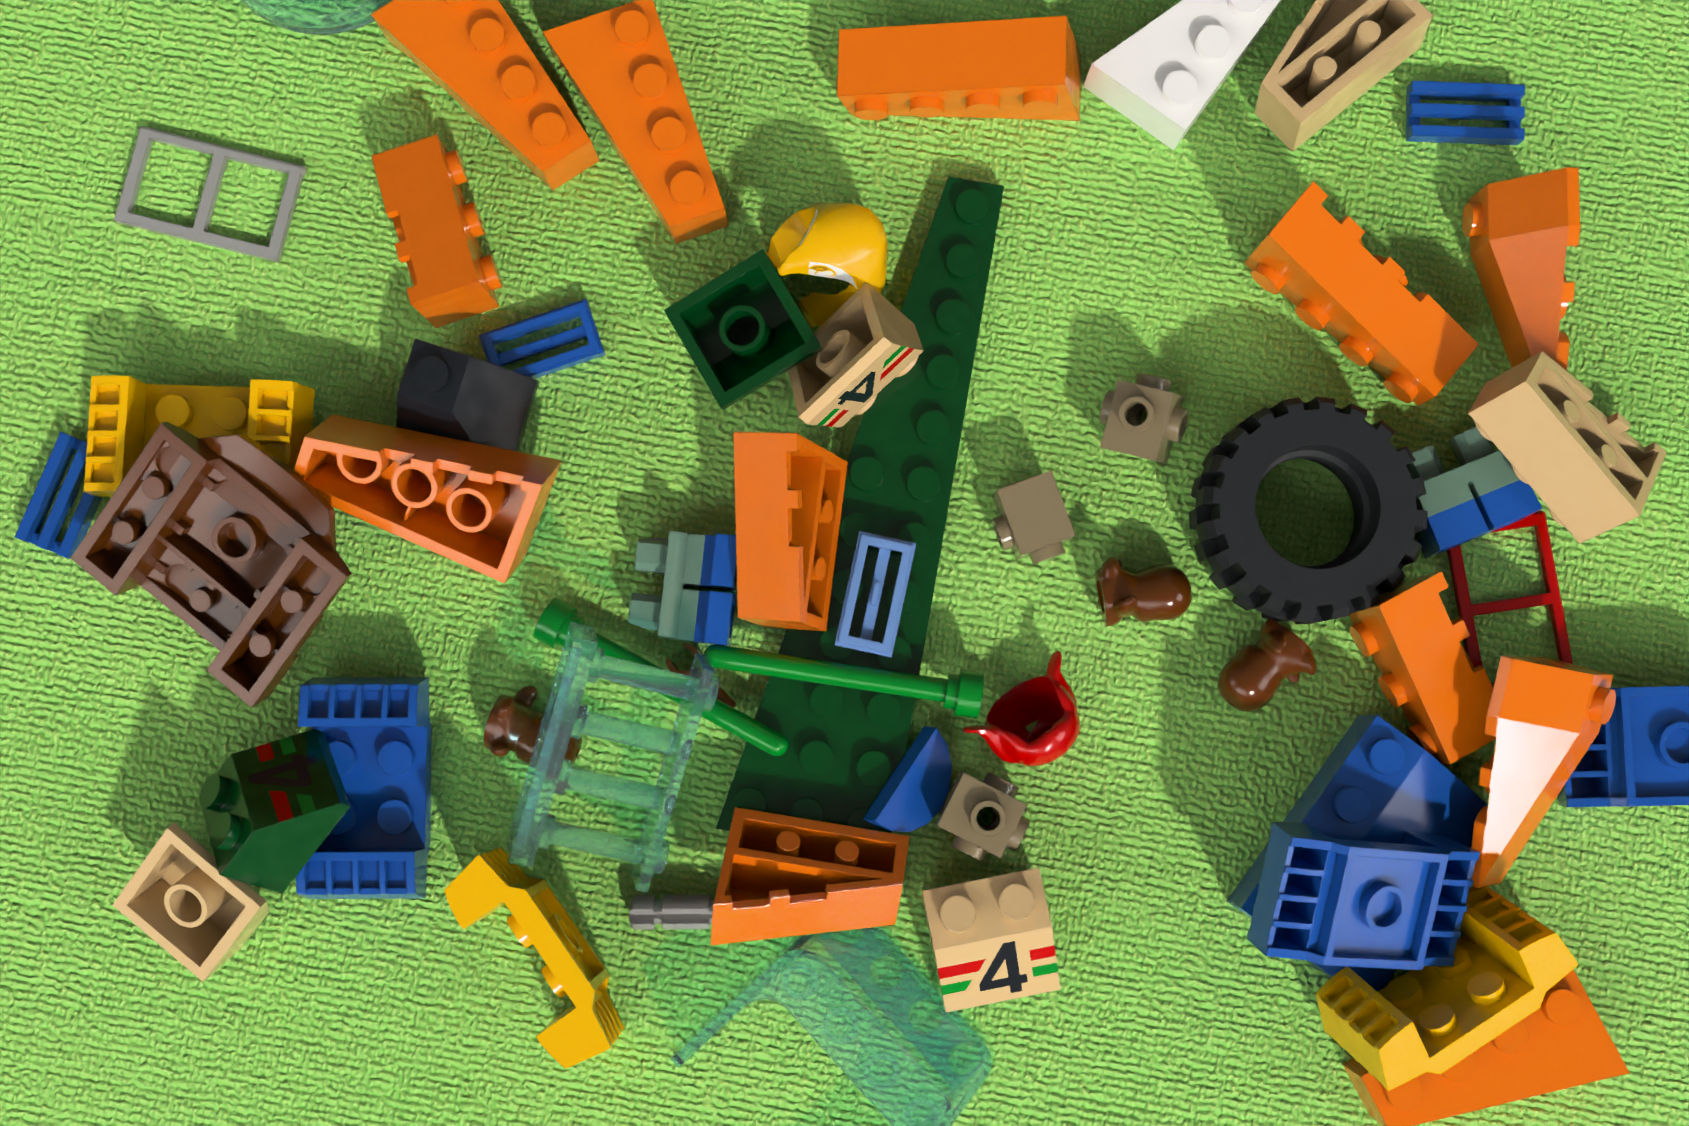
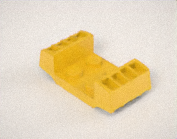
(129, 411)
(571, 964)
(1448, 1012)

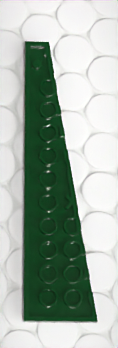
(895, 487)

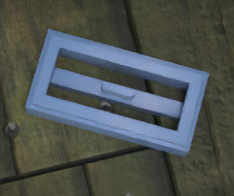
(885, 546)

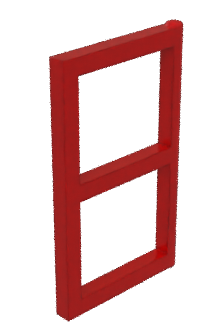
(1551, 597)

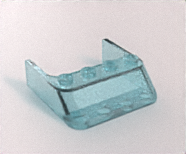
(872, 1019)

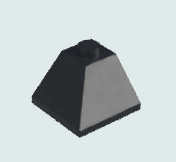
(463, 397)

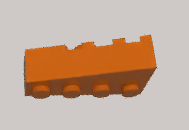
(494, 77)
(637, 98)

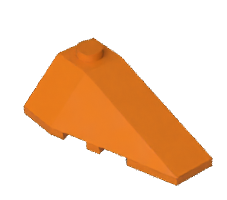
(1543, 726)

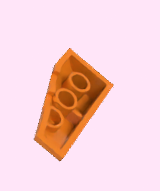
(1520, 254)

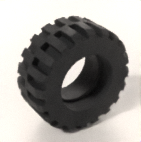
(1379, 492)

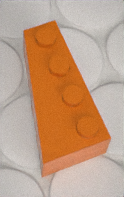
(962, 70)
(1360, 300)
(432, 489)
(1543, 1053)

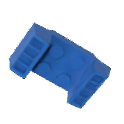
(1637, 753)
(383, 756)
(1361, 899)

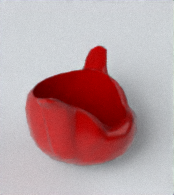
(1040, 699)

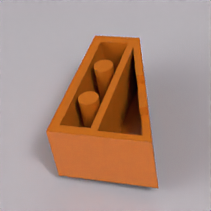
(437, 231)
(786, 528)
(1426, 667)
(804, 878)

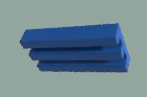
(1464, 91)
(539, 322)
(45, 493)

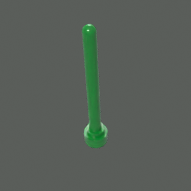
(552, 631)
(956, 692)

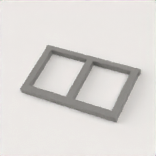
(199, 232)

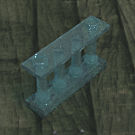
(569, 718)

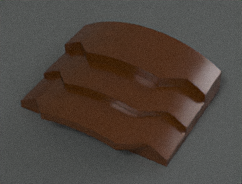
(224, 546)

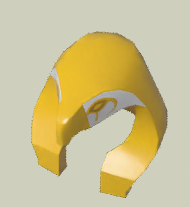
(834, 243)

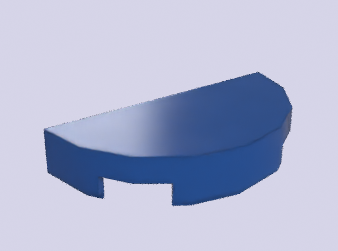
(915, 787)

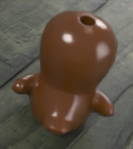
(1147, 594)
(1258, 669)
(516, 726)

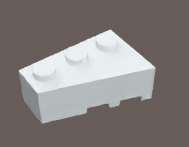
(1177, 63)

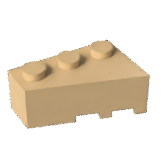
(1335, 60)
(1566, 447)

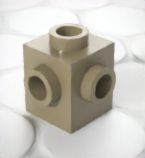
(1122, 416)
(961, 810)

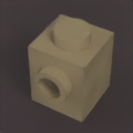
(1032, 519)

